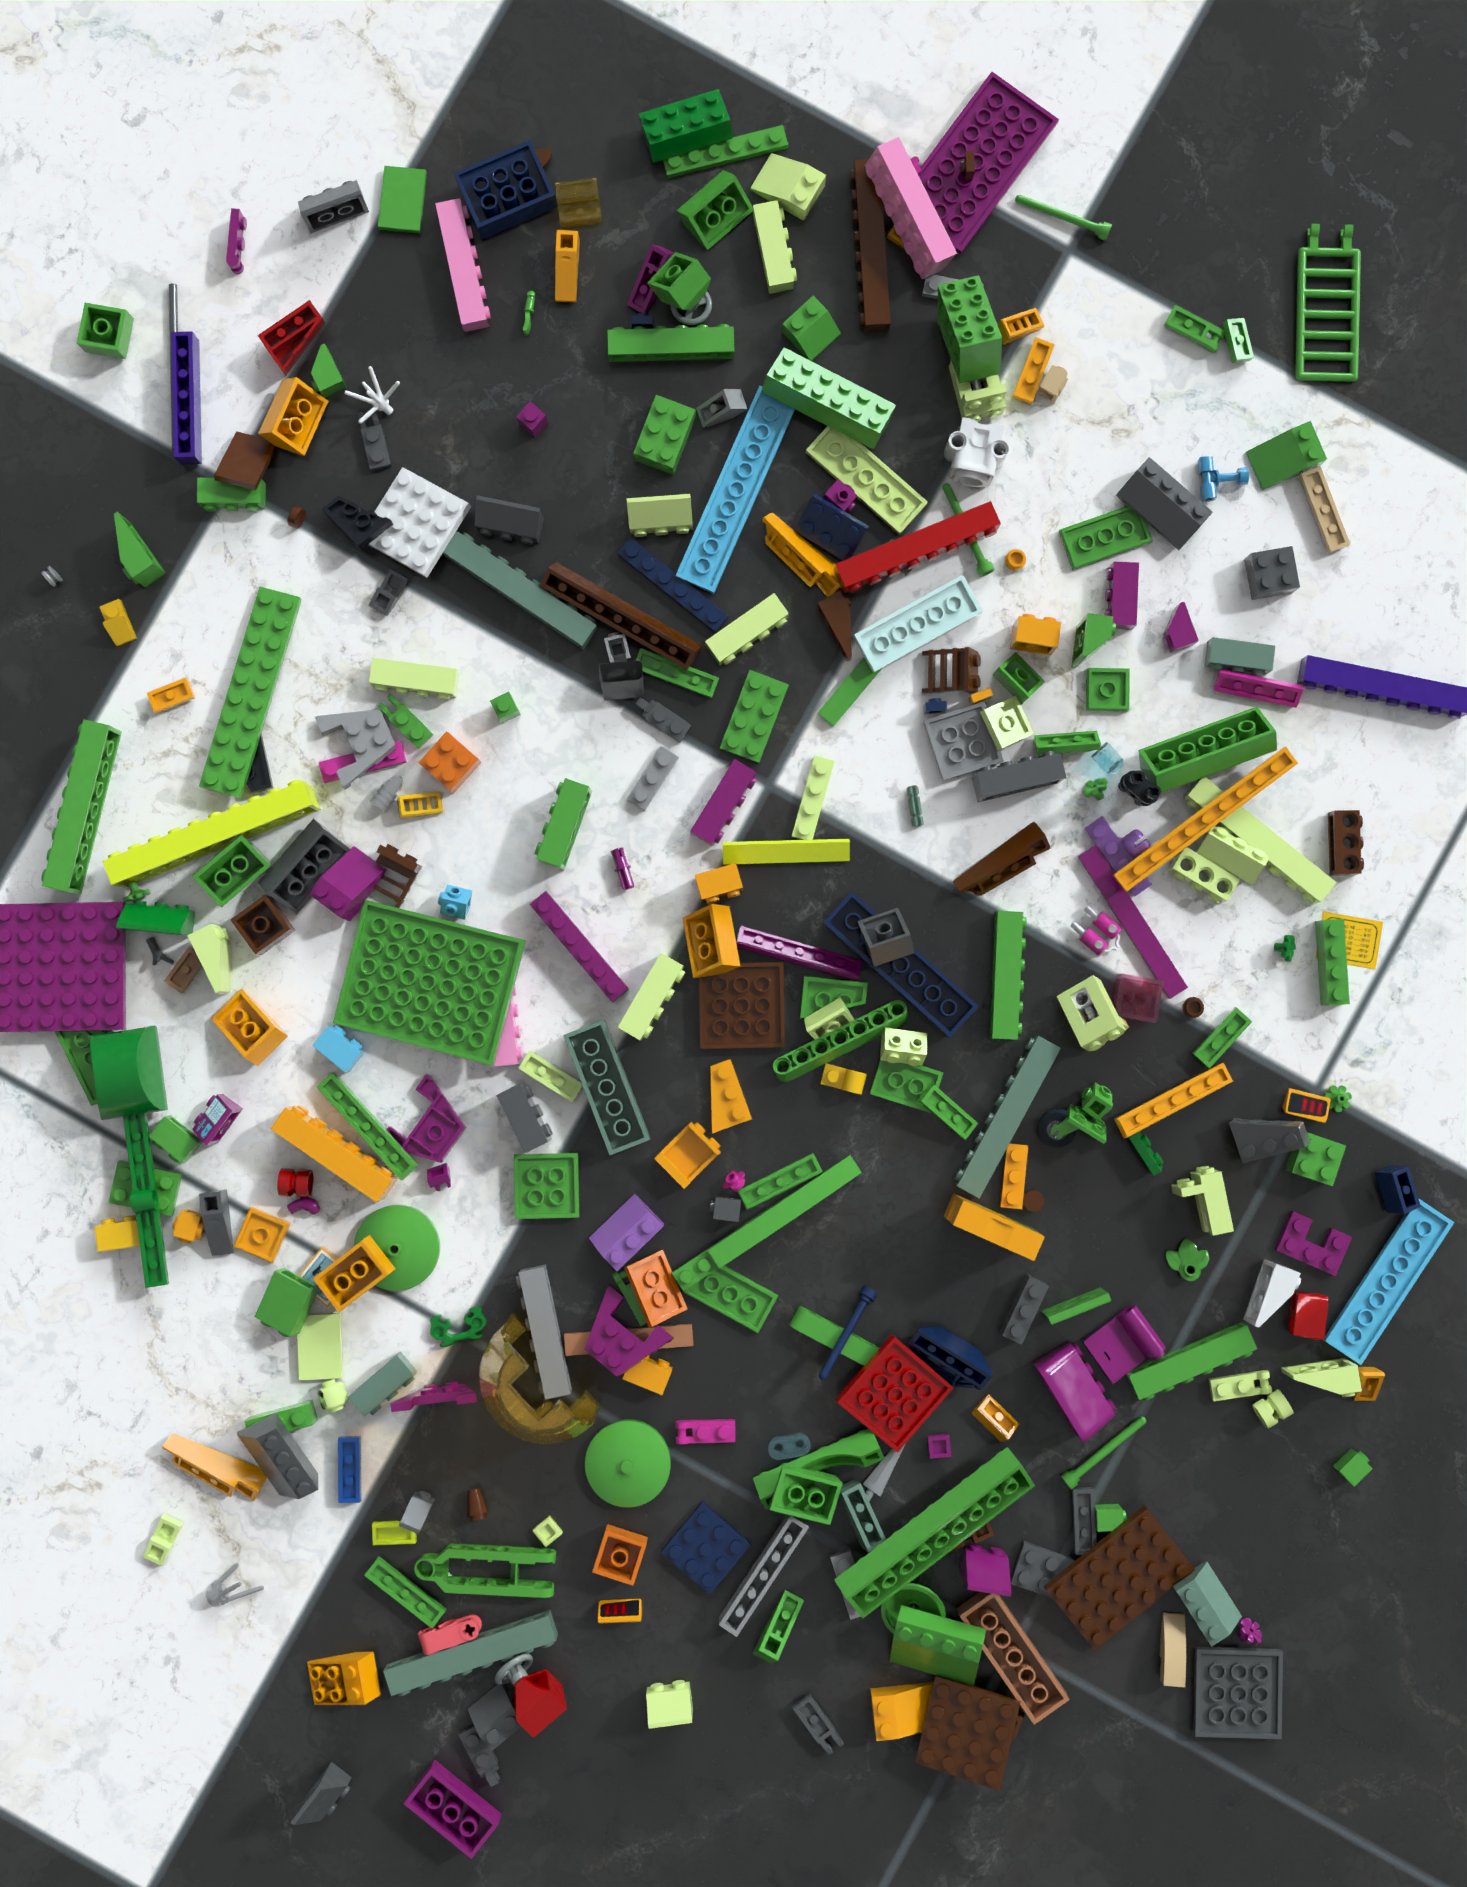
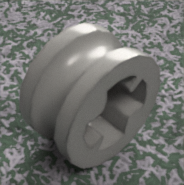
(51, 576)

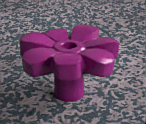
(1249, 1631)

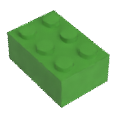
(664, 434)

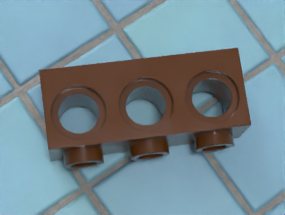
(1337, 850)

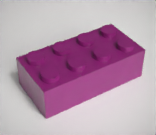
(453, 1809)

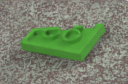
(822, 991)

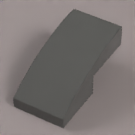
(389, 592)

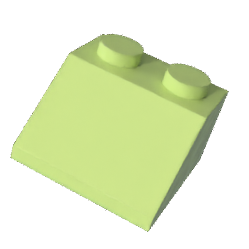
(669, 1704)

